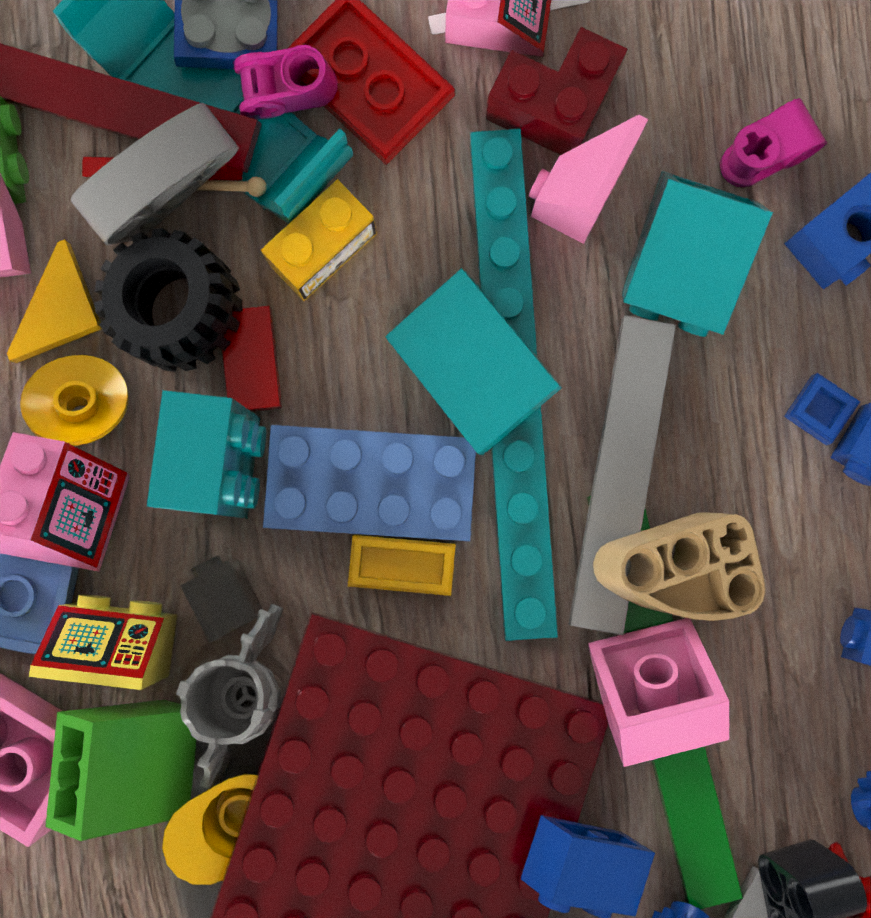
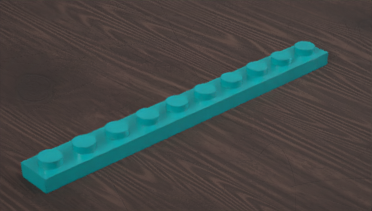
(519, 456)

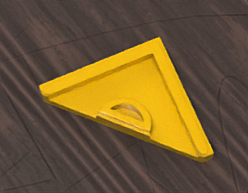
(58, 310)

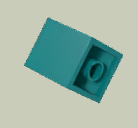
(694, 254)

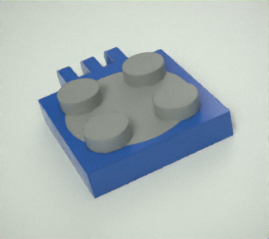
(221, 30)

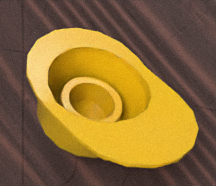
(205, 830)

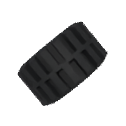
(141, 274)

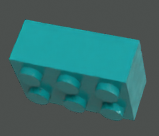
(206, 455)

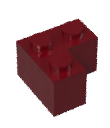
(554, 105)

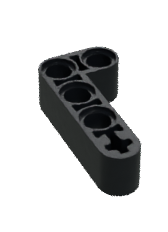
(810, 883)

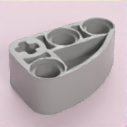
(154, 175)

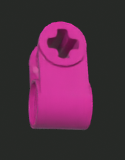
(273, 81)
(772, 145)

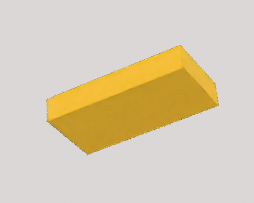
(401, 565)

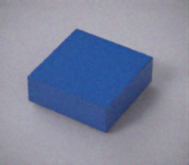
(822, 409)

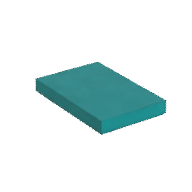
(472, 362)

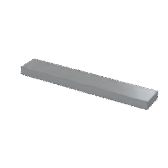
(622, 464)

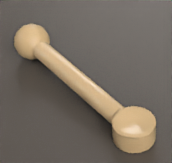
(255, 186)

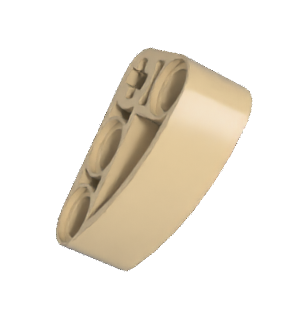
(695, 584)

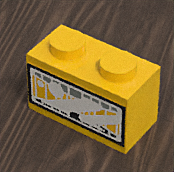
(320, 240)

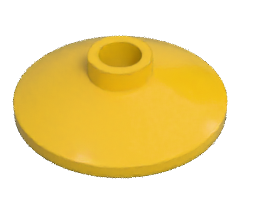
(70, 383)

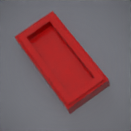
(252, 361)

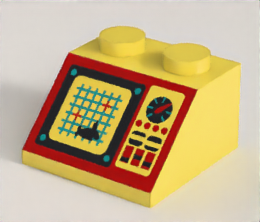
(106, 644)

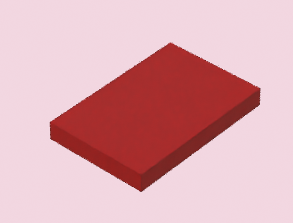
(382, 84)

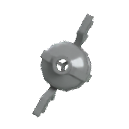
(214, 702)

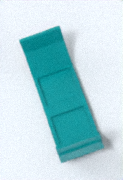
(137, 45)

